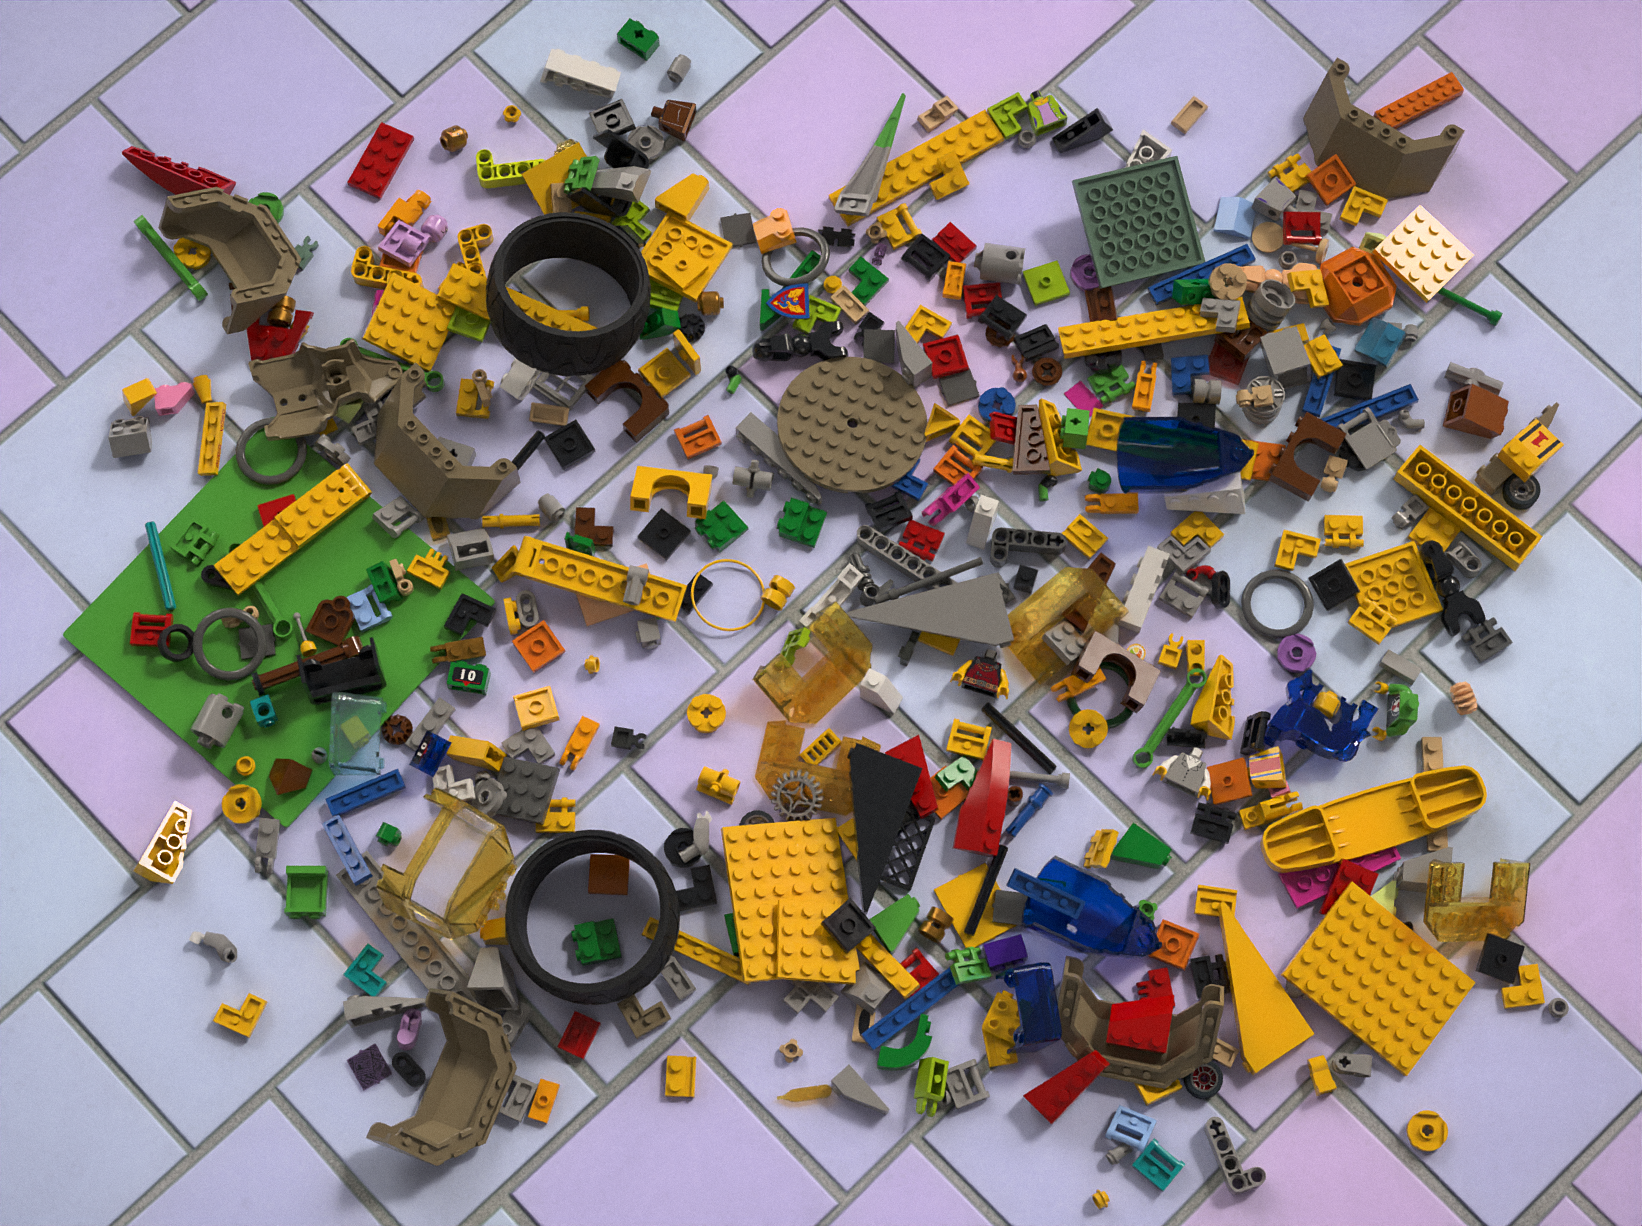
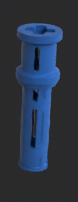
(1034, 803)

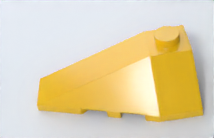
(1061, 459)
(1214, 704)
(166, 850)

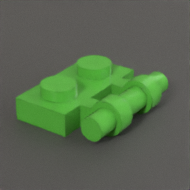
(581, 174)
(1103, 383)
(189, 539)
(971, 970)

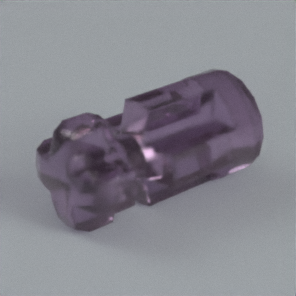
(879, 254)

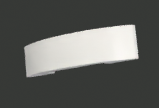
(838, 592)

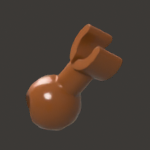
(1019, 372)

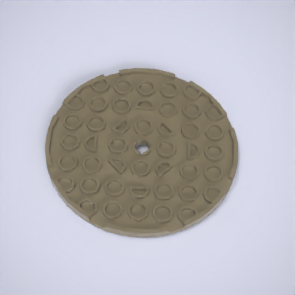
(843, 458)

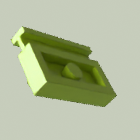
(663, 297)

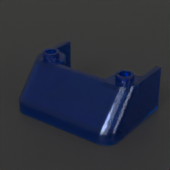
(1036, 1006)

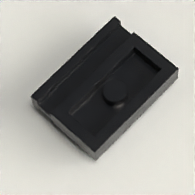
(1036, 342)

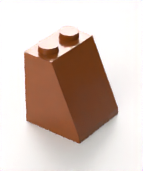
(1476, 412)

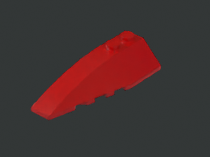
(175, 176)
(984, 808)

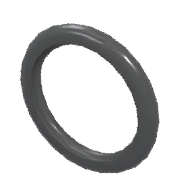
(816, 272)
(263, 479)
(225, 613)
(1277, 633)

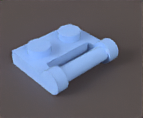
(363, 611)
(1133, 1123)

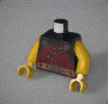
(983, 676)

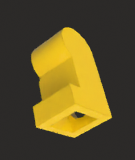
(1195, 655)
(1321, 1075)

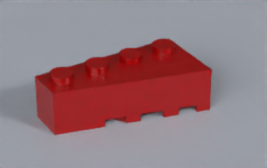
(1062, 1090)

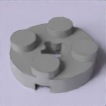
(649, 133)
(334, 452)
(495, 794)

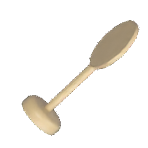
(1269, 238)

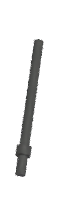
(895, 593)

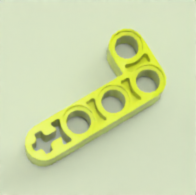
(497, 170)

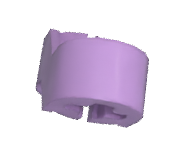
(411, 1020)

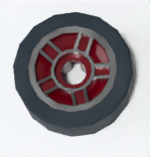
(1208, 1089)

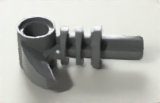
(867, 584)

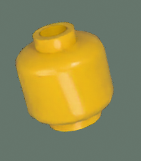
(1327, 703)

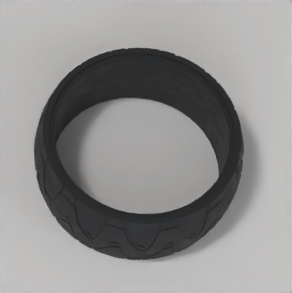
(571, 238)
(547, 859)

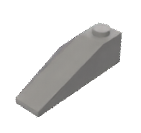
(621, 183)
(370, 1008)

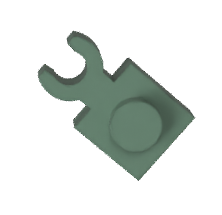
(305, 252)

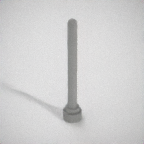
(1061, 780)

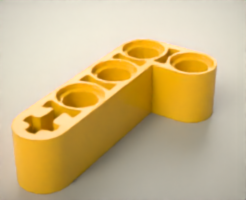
(473, 245)
(371, 271)

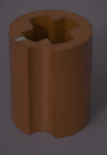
(1014, 796)

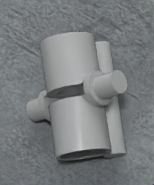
(752, 478)

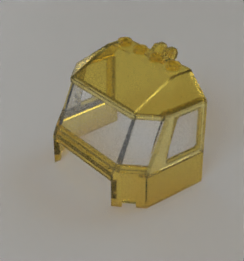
(453, 872)

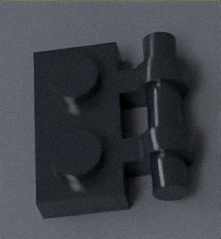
(1212, 828)
(1203, 975)

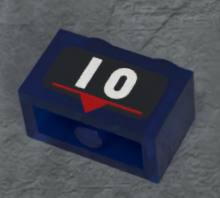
(430, 753)

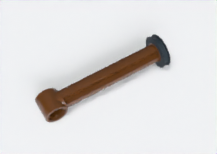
(349, 649)

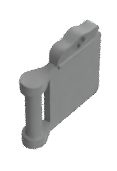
(1373, 441)

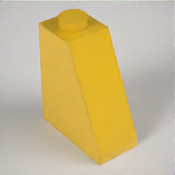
(684, 196)
(476, 753)

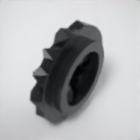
(698, 329)

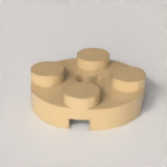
(1226, 271)

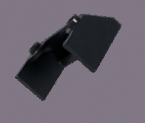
(617, 155)
(351, 675)

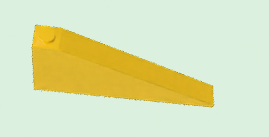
(1263, 1011)

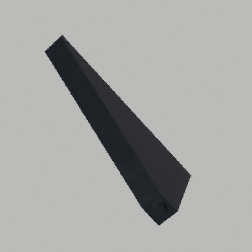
(880, 798)

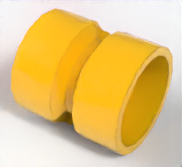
(776, 595)

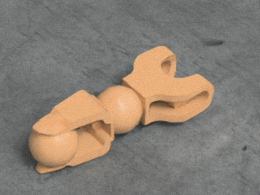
(1257, 275)

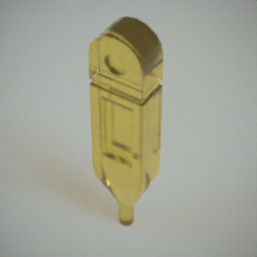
(807, 1093)

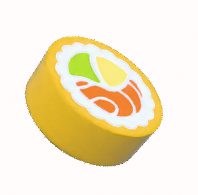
(1138, 650)

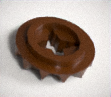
(991, 336)
(1047, 363)
(398, 738)

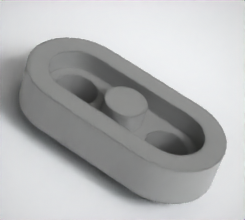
(527, 610)

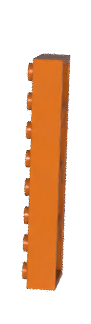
(1420, 101)

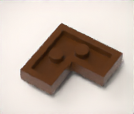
(586, 527)

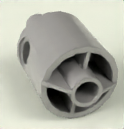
(1000, 263)
(216, 721)

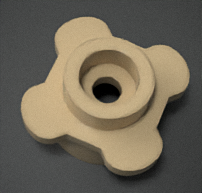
(871, 232)
(792, 1044)

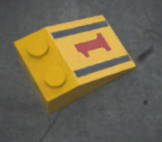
(1530, 450)

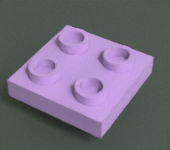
(404, 243)

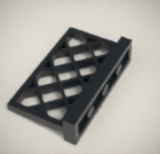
(912, 812)

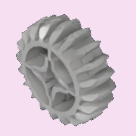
(790, 811)

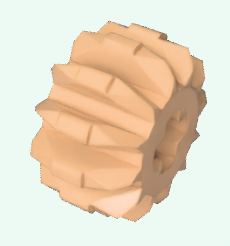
(1463, 698)

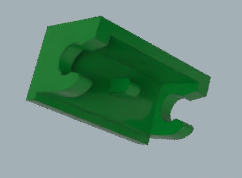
(384, 583)

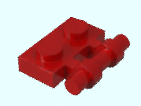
(924, 536)

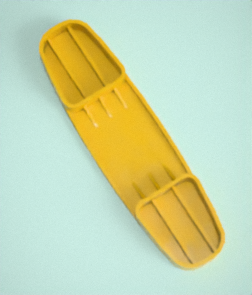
(1373, 819)

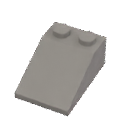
(914, 363)

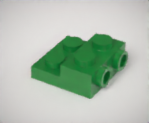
(801, 522)
(720, 527)
(596, 941)

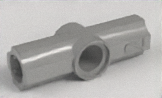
(1473, 376)

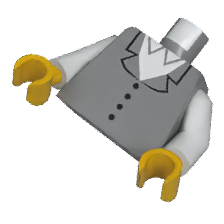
(1186, 773)

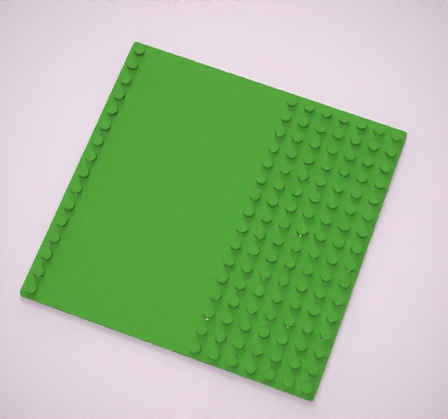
(320, 570)

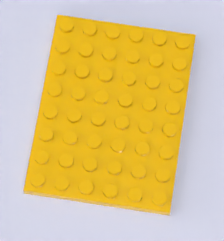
(773, 864)
(1378, 978)

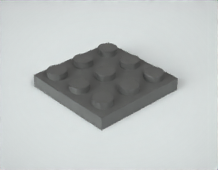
(527, 788)

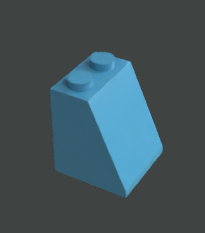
(1380, 341)

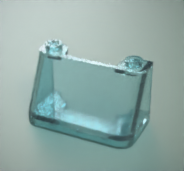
(356, 734)

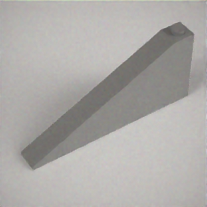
(961, 611)

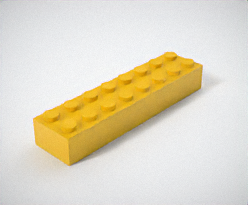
(1467, 507)

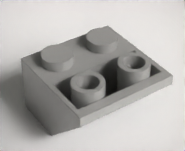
(130, 437)
(470, 548)

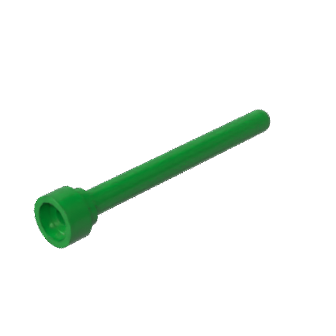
(1492, 316)

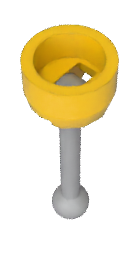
(307, 647)

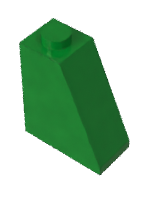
(1141, 849)

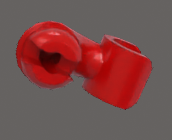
(1204, 569)

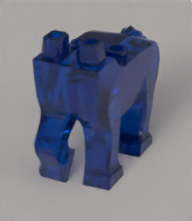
(1314, 730)

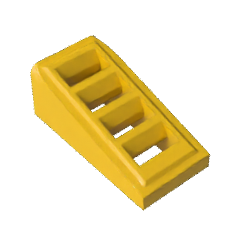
(825, 753)

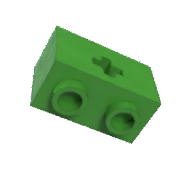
(1076, 428)

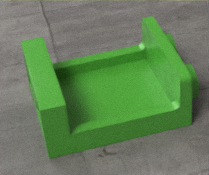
(306, 891)

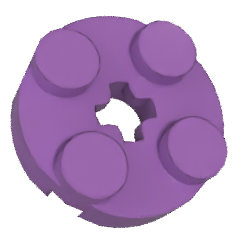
(1078, 273)
(1294, 642)

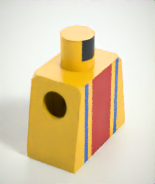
(1267, 769)

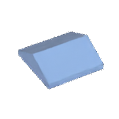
(1235, 217)

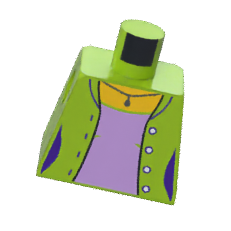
(1045, 114)

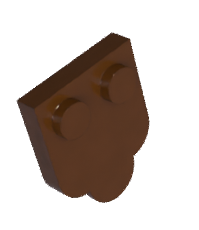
(332, 620)

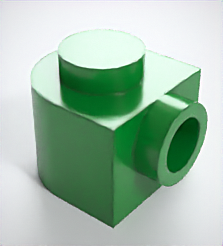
(1099, 481)
(388, 835)

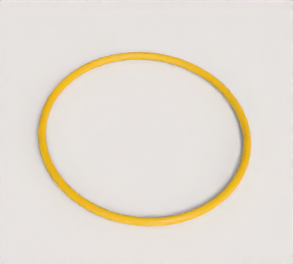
(694, 605)

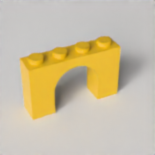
(652, 480)

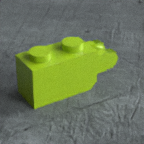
(930, 1084)

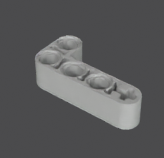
(1230, 1154)

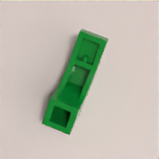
(903, 1058)

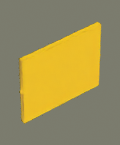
(551, 171)
(959, 900)

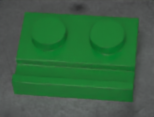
(580, 544)

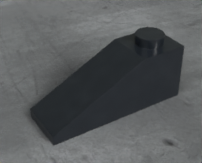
(1084, 131)

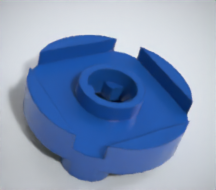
(999, 396)

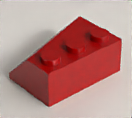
(1141, 1024)

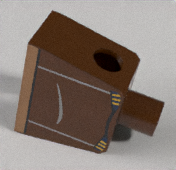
(675, 118)

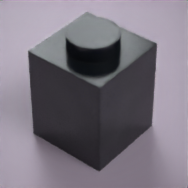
(1025, 579)

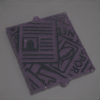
(369, 1066)

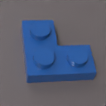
(1183, 368)
(911, 485)

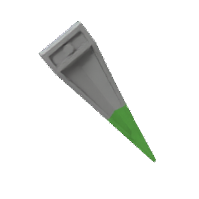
(866, 182)

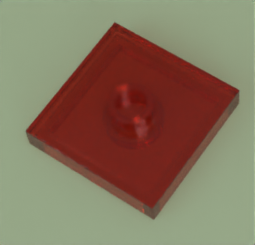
(1225, 365)

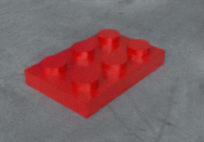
(1347, 873)

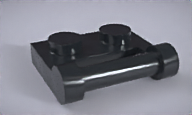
(930, 253)
(1006, 314)
(889, 516)
(1255, 733)

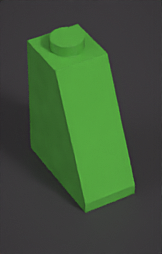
(895, 922)

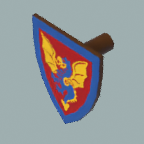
(791, 302)

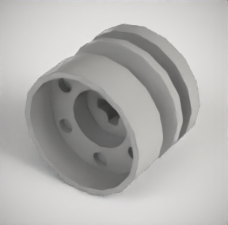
(1270, 304)
(1265, 414)

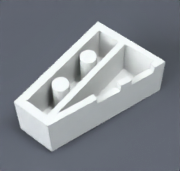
(519, 379)

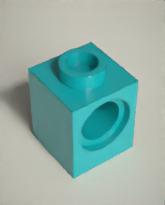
(260, 704)

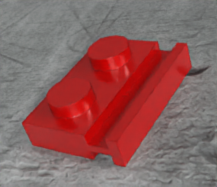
(954, 243)
(1003, 427)
(579, 1035)

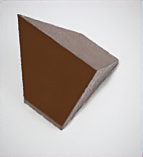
(289, 775)

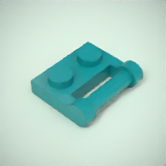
(1155, 1170)

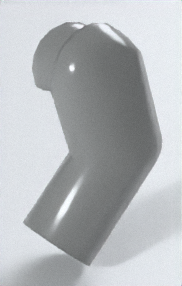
(1408, 422)

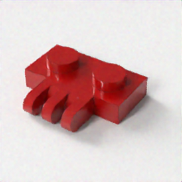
(1157, 986)

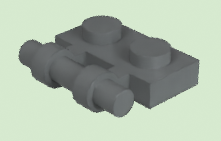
(1490, 644)

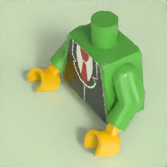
(1401, 710)

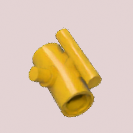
(718, 784)

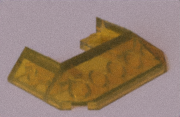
(1047, 606)
(830, 680)
(781, 754)
(1471, 918)

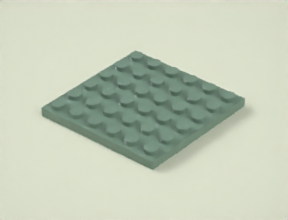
(1138, 222)

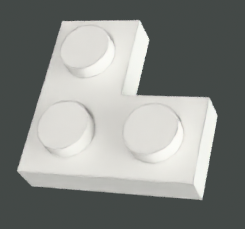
(445, 781)

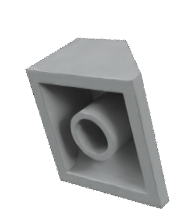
(869, 990)

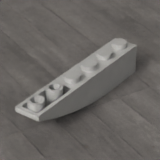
(766, 443)

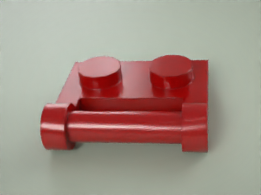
(1301, 222)
(979, 294)
(149, 635)
(922, 973)

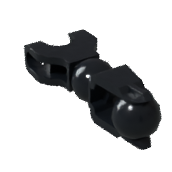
(817, 344)
(1448, 587)

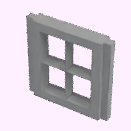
(556, 397)

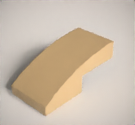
(937, 114)

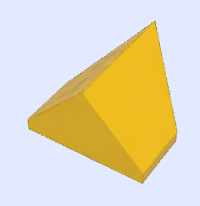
(940, 423)

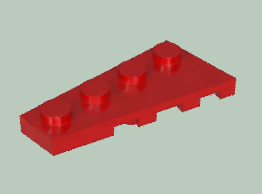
(923, 795)

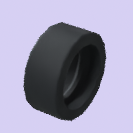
(165, 652)

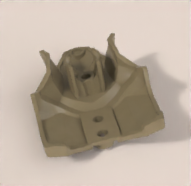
(325, 381)

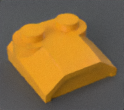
(774, 231)

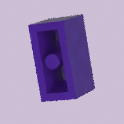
(1005, 953)

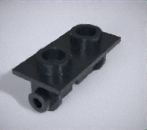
(844, 237)
(1186, 737)

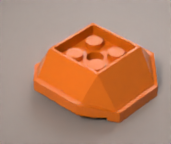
(1352, 303)

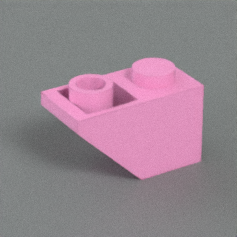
(172, 398)

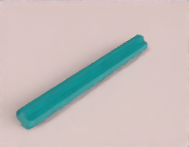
(160, 565)

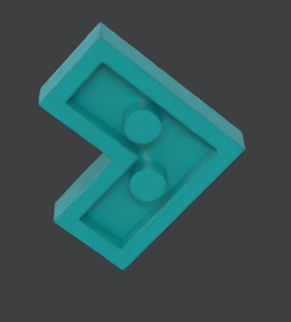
(361, 971)

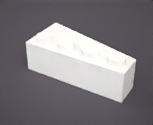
(580, 74)
(1148, 150)
(1217, 497)
(1143, 588)

